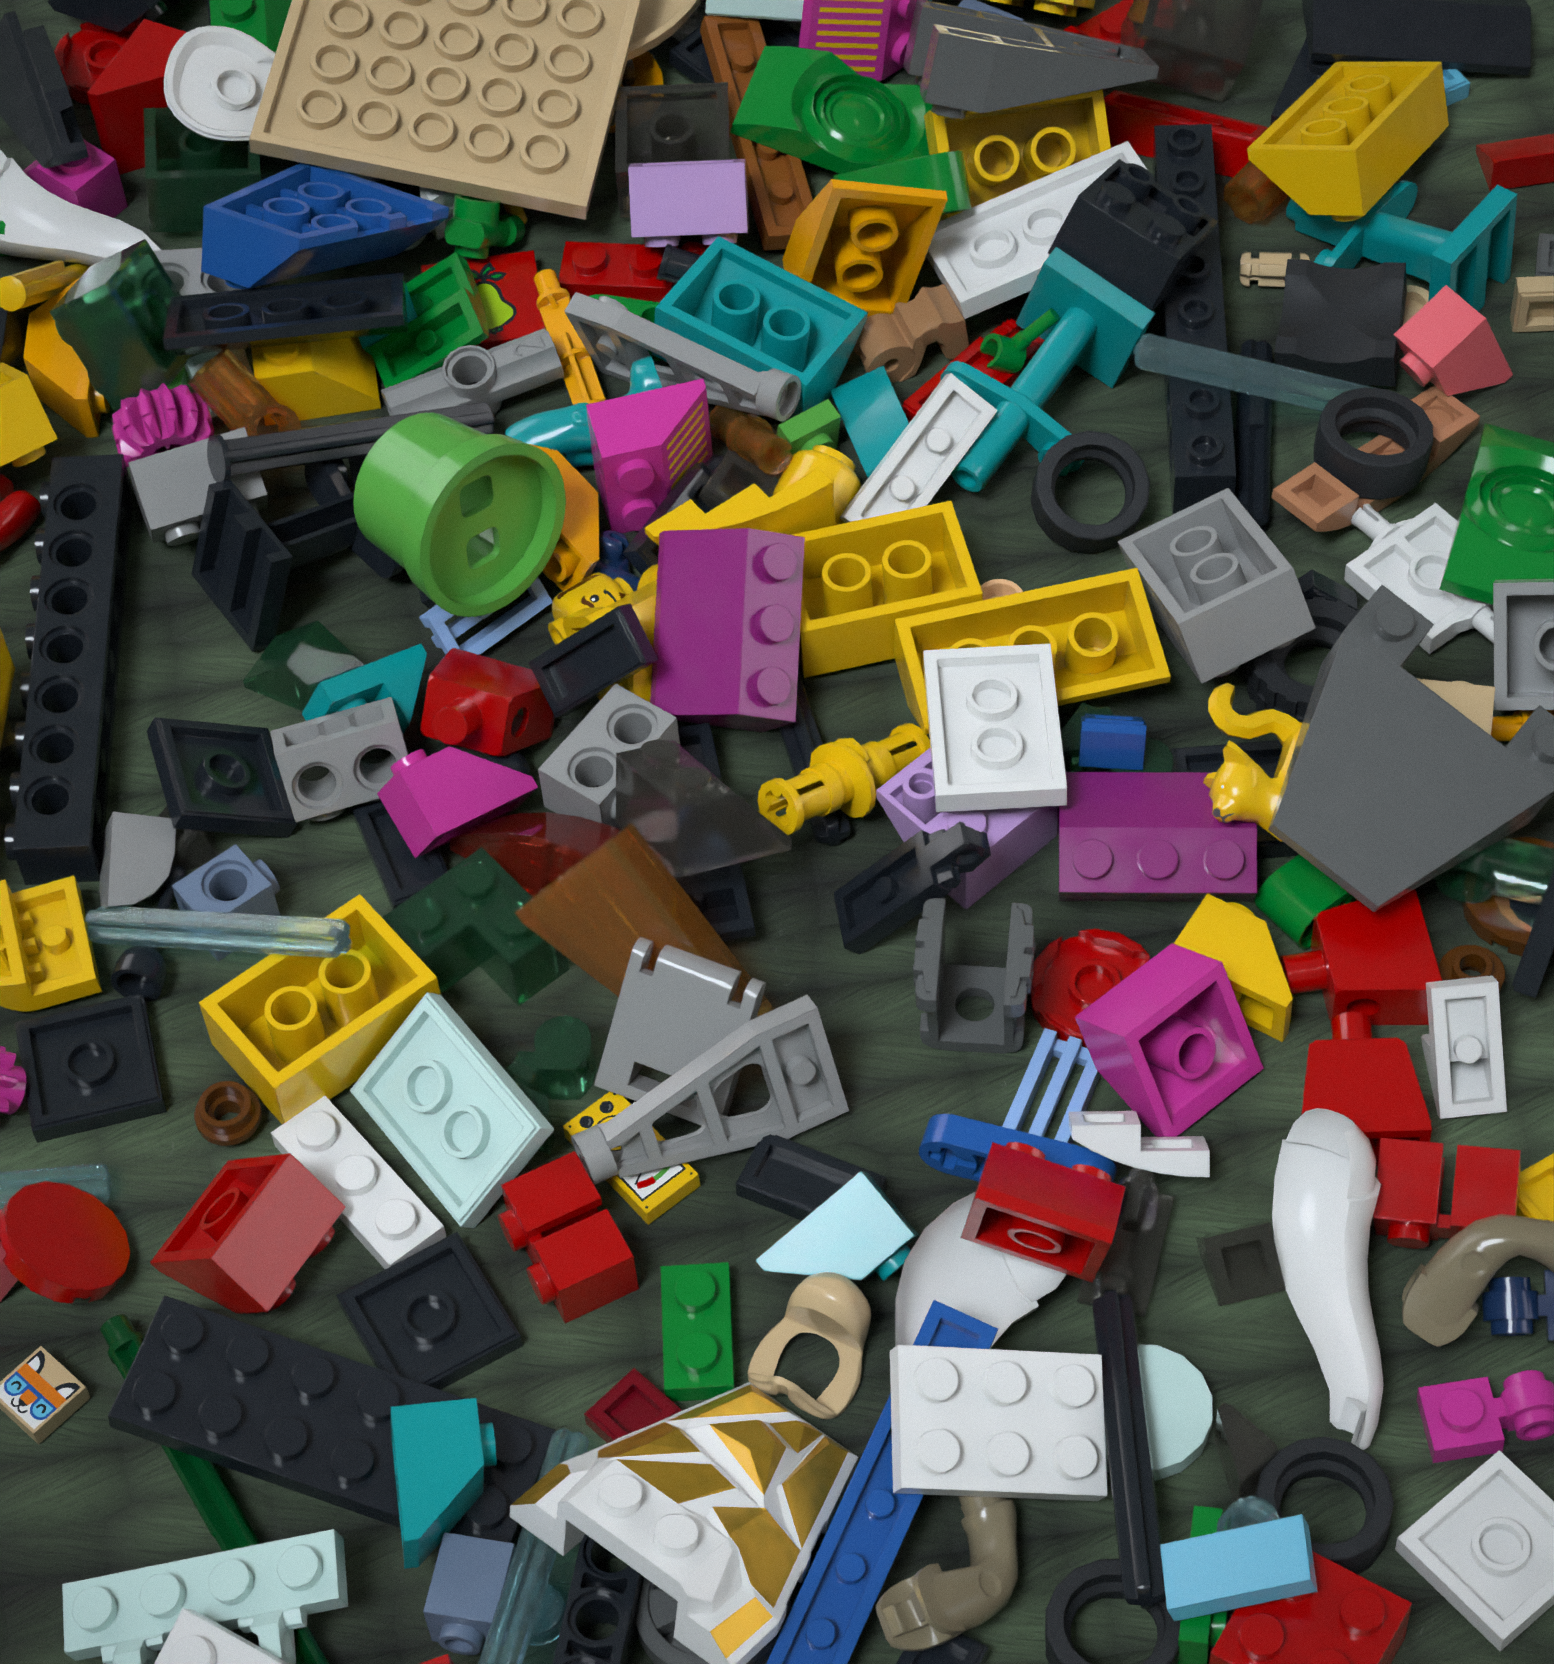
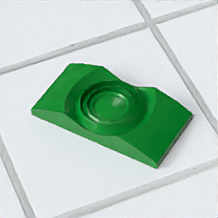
(829, 113)
(1504, 516)

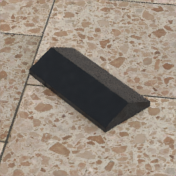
(1458, 33)
(286, 314)

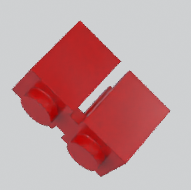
(1413, 1187)
(573, 1246)

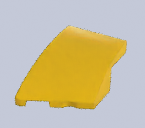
(795, 509)

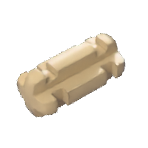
(1267, 269)

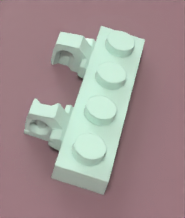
(247, 1588)

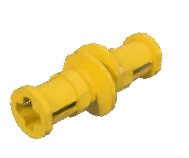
(841, 778)

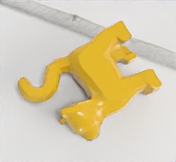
(1240, 785)

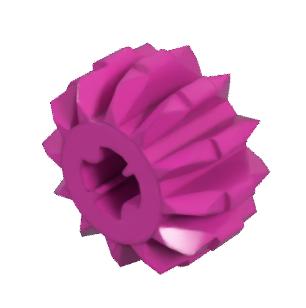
(160, 422)

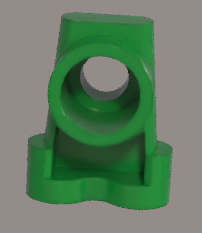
(479, 226)

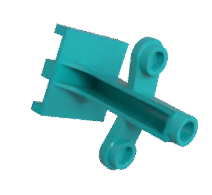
(1459, 259)
(1093, 332)

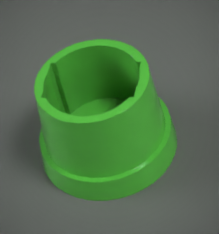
(461, 510)

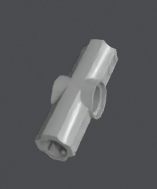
(499, 373)

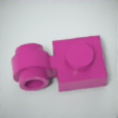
(1468, 1422)

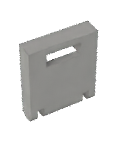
(672, 1019)

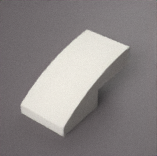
(1119, 1139)

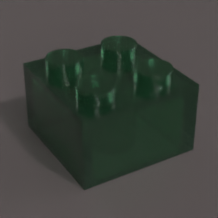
(189, 171)
(118, 323)

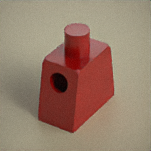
(476, 705)
(1369, 962)
(1367, 1082)

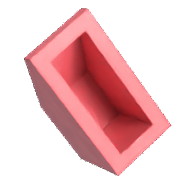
(1451, 346)

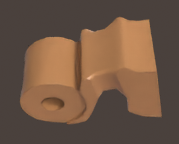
(902, 337)

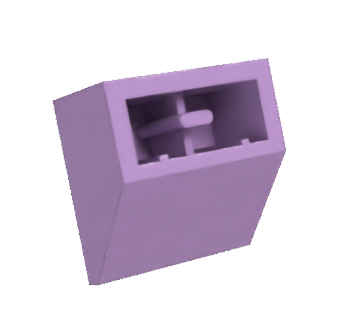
(688, 200)
(1011, 832)

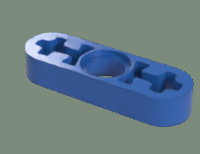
(962, 1146)

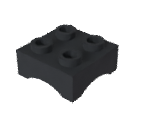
(1343, 321)

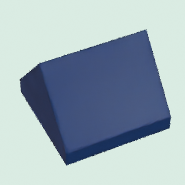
(1112, 741)

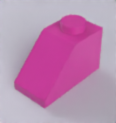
(84, 182)
(449, 795)

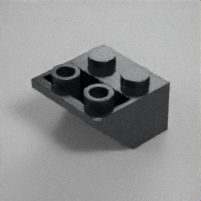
(1134, 232)

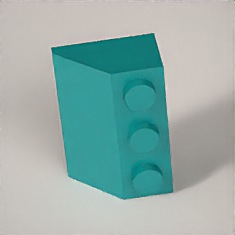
(763, 319)

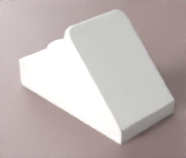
(1465, 1047)

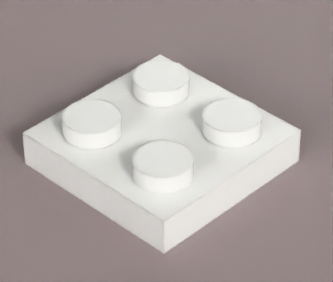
(1489, 1550)

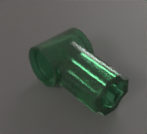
(1502, 869)

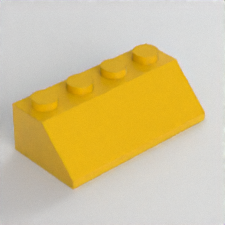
(1353, 135)
(1095, 626)

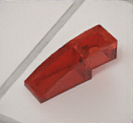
(534, 845)

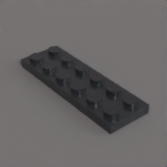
(301, 1417)

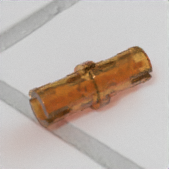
(751, 439)

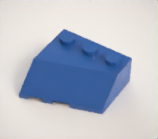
(309, 224)

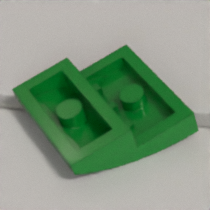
(447, 318)

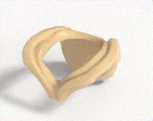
(832, 1309)

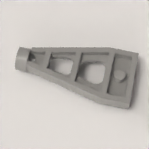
(621, 337)
(799, 1078)

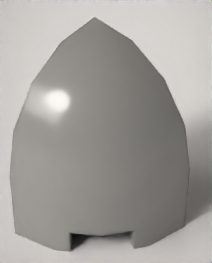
(134, 858)

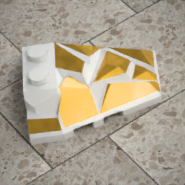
(706, 1509)

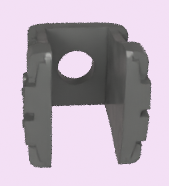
(942, 986)

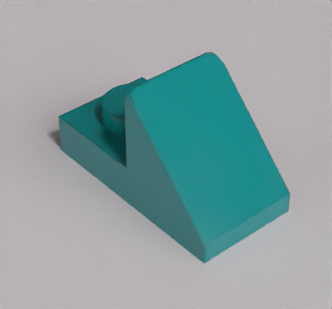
(391, 676)

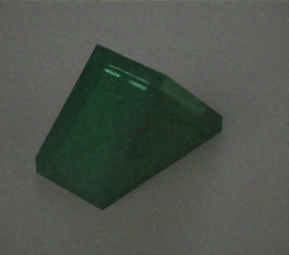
(297, 663)

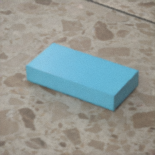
(1238, 1568)

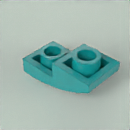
(871, 415)

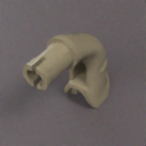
(1444, 1292)
(944, 1604)

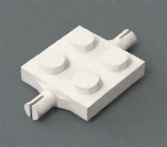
(1411, 564)

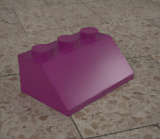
(728, 627)
(1151, 841)

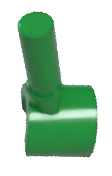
(1011, 352)

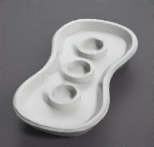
(218, 82)

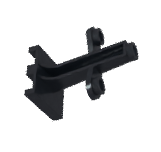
(249, 561)

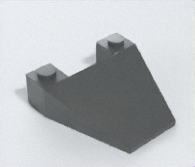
(999, 62)
(1393, 775)

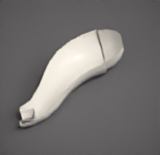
(54, 229)
(1322, 1242)
(966, 1277)

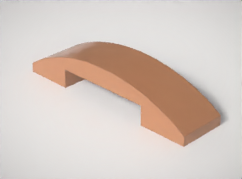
(1329, 504)

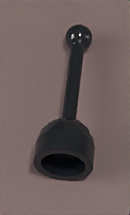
(142, 967)

